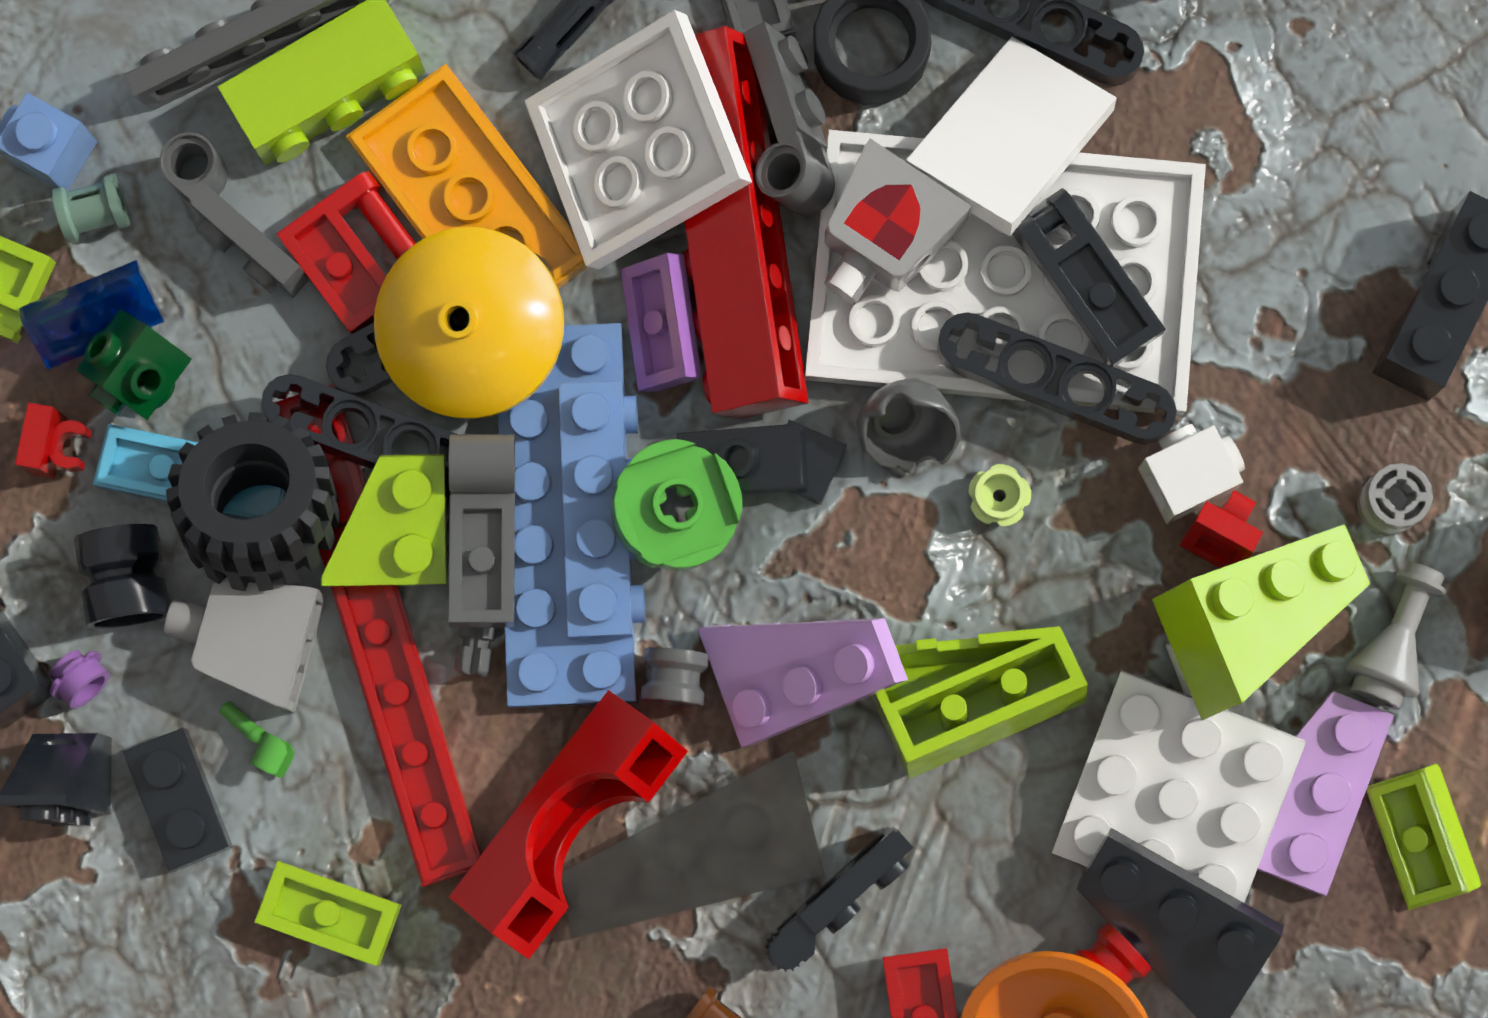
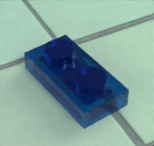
(70, 318)

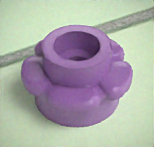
(78, 678)

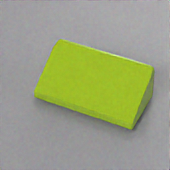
(1423, 837)

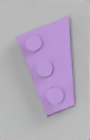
(798, 671)
(1325, 792)

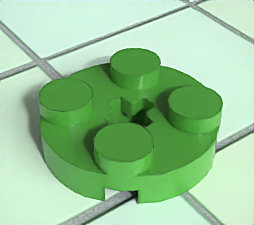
(693, 473)

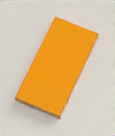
(456, 171)

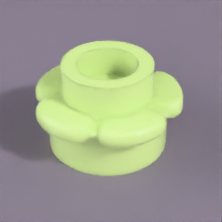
(1001, 478)

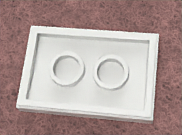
(1012, 134)

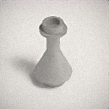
(1388, 664)

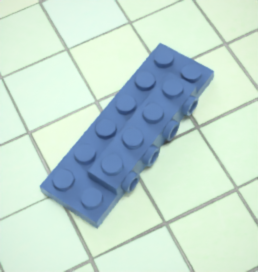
(570, 566)

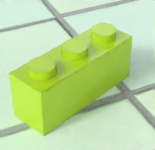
(323, 81)

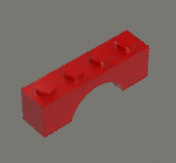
(518, 877)

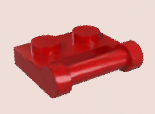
(337, 258)

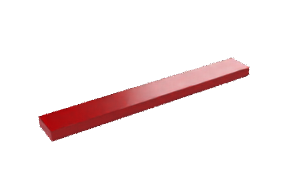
(398, 694)

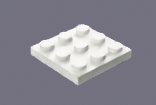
(637, 140)
(1181, 784)

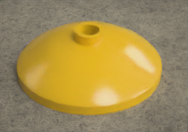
(510, 332)

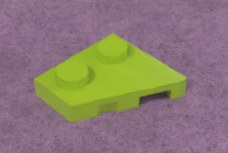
(395, 527)

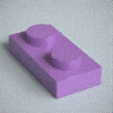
(661, 322)

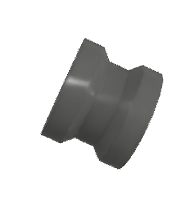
(674, 677)

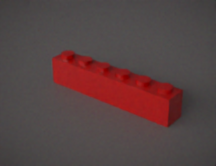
(742, 263)

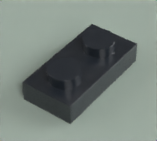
(178, 799)

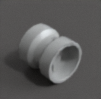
(1383, 504)

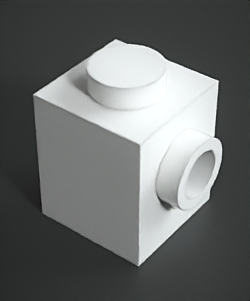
(1191, 471)

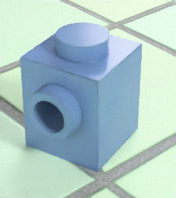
(45, 142)

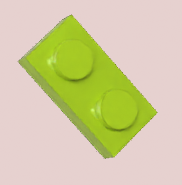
(328, 913)

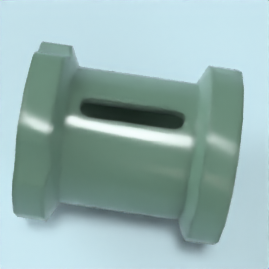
(90, 207)

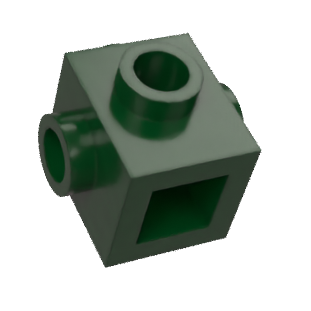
(132, 366)

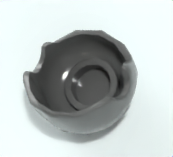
(908, 425)

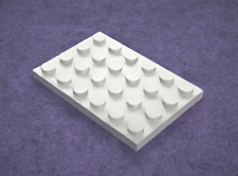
(1138, 207)

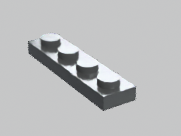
(228, 46)

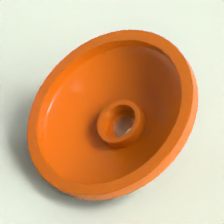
(1051, 987)

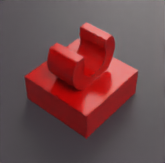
(43, 441)
(1222, 533)

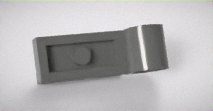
(796, 122)
(220, 221)
(482, 530)

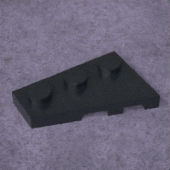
(1184, 927)

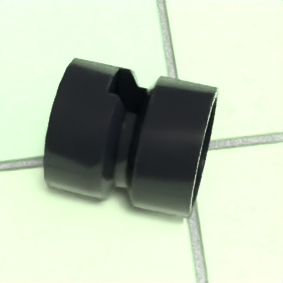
(121, 575)

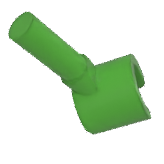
(272, 753)

